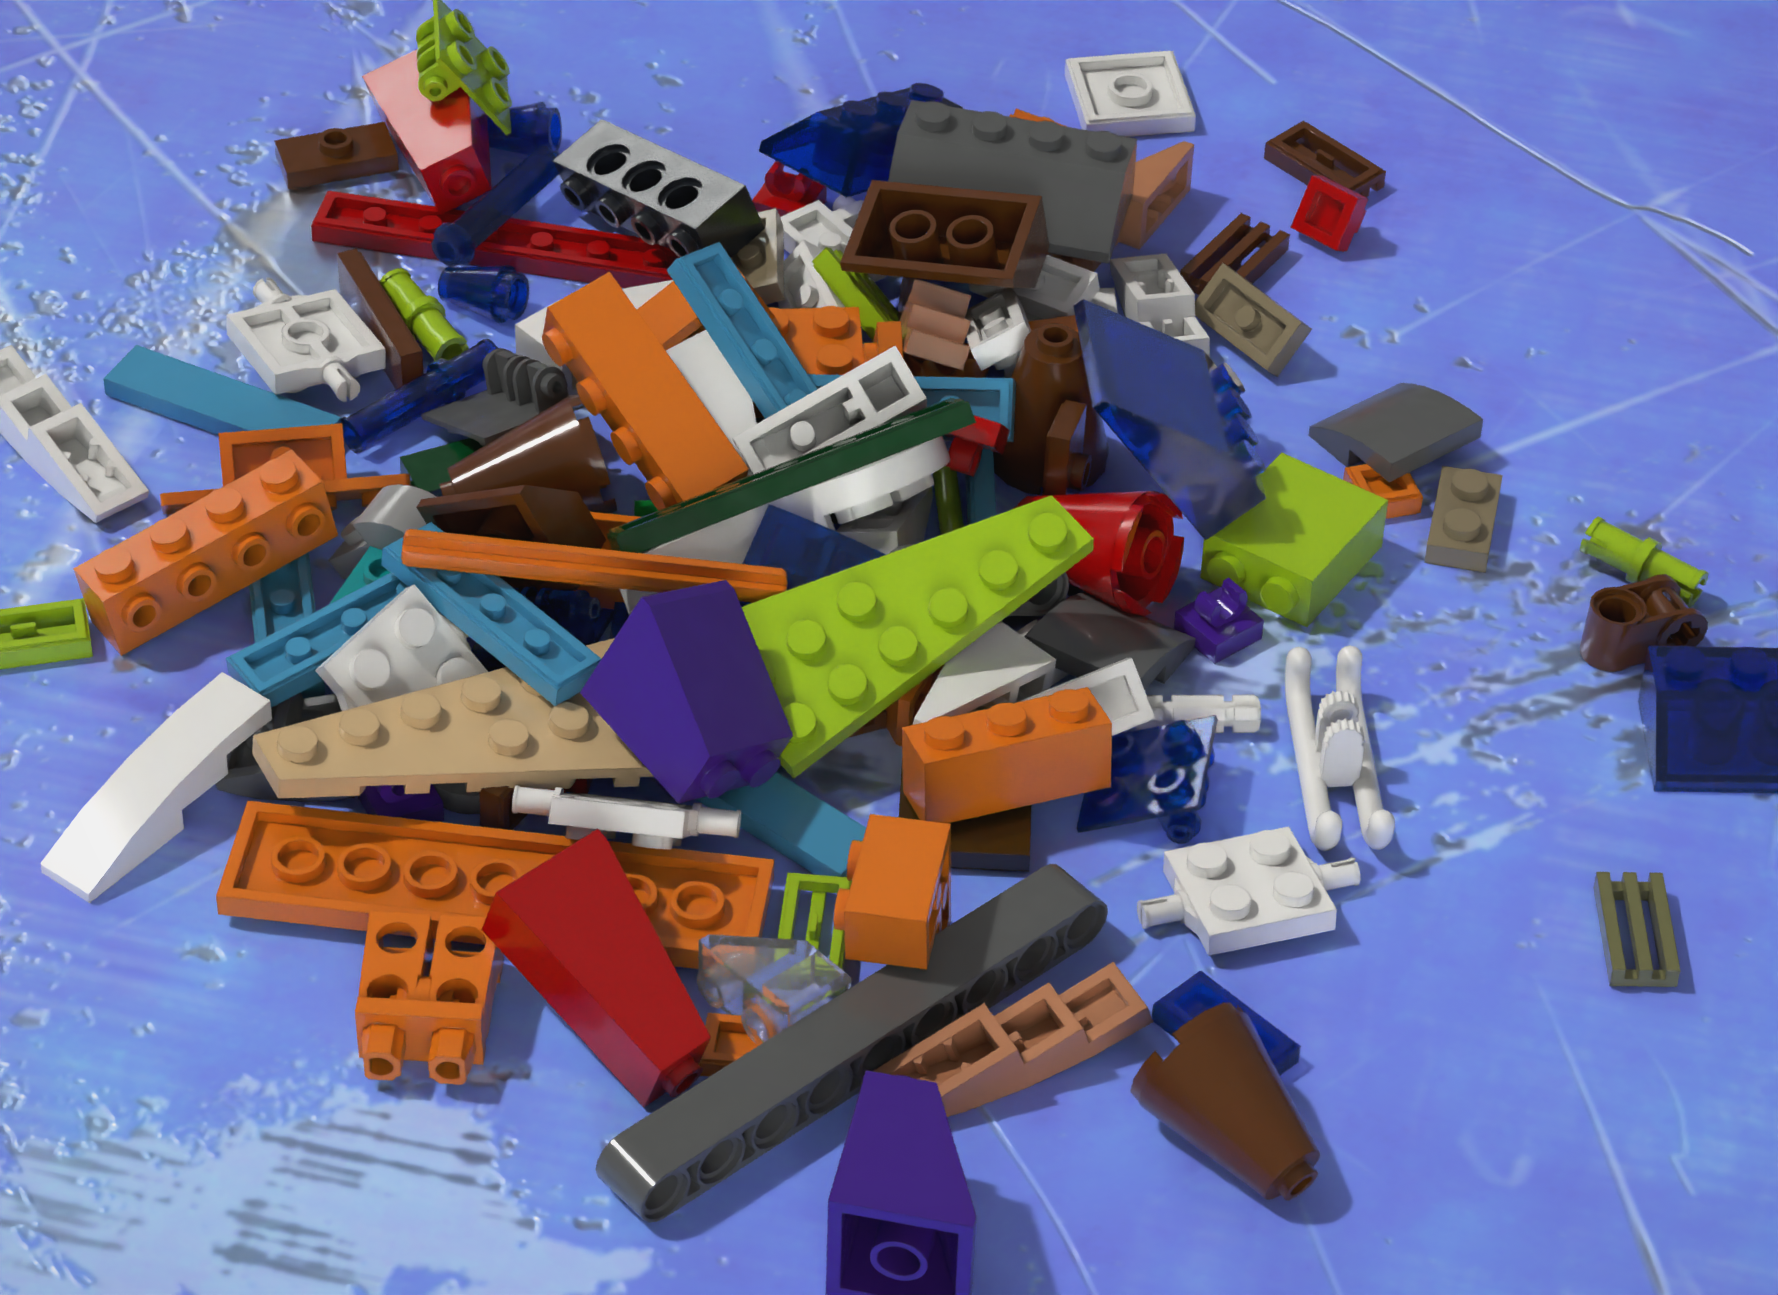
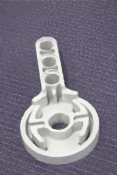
(847, 496)

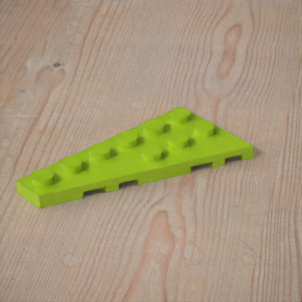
(882, 627)

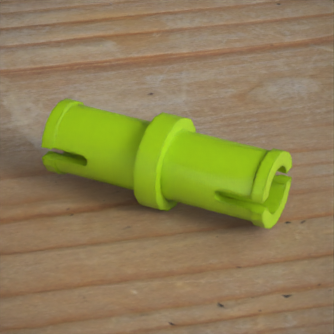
(423, 315)
(1641, 558)

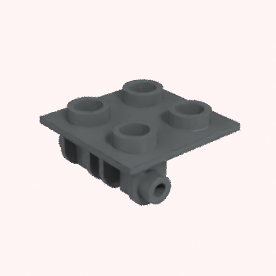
(514, 394)

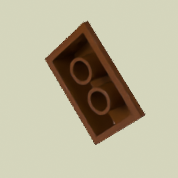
(949, 235)

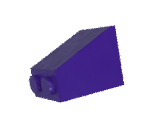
(692, 693)
(899, 1197)

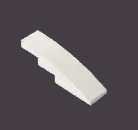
(1158, 297)
(63, 442)
(146, 794)

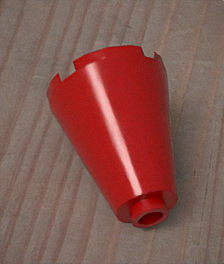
(1133, 546)

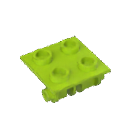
(455, 58)

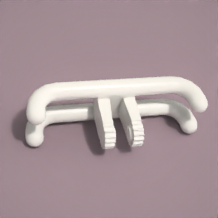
(1334, 750)

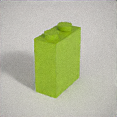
(1299, 541)

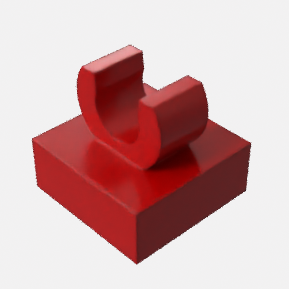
(787, 191)
(1330, 213)
(970, 440)

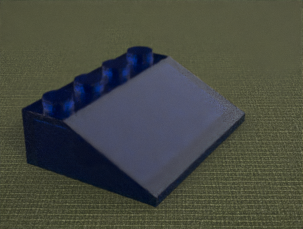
(1174, 415)

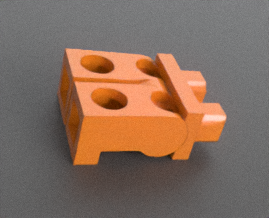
(425, 997)

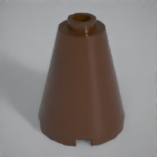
(1046, 376)
(542, 452)
(1230, 1103)

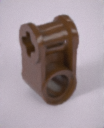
(1636, 616)

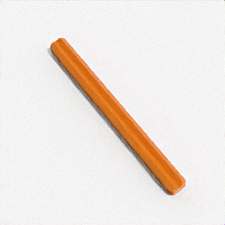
(584, 565)

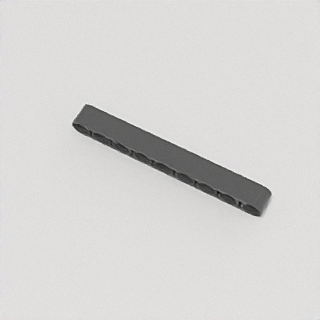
(825, 1054)

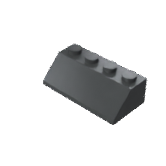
(1078, 172)

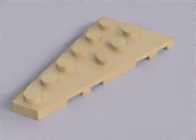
(463, 731)

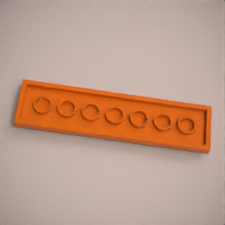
(341, 864)

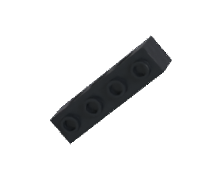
(656, 192)

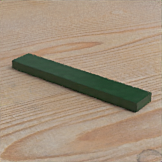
(791, 476)

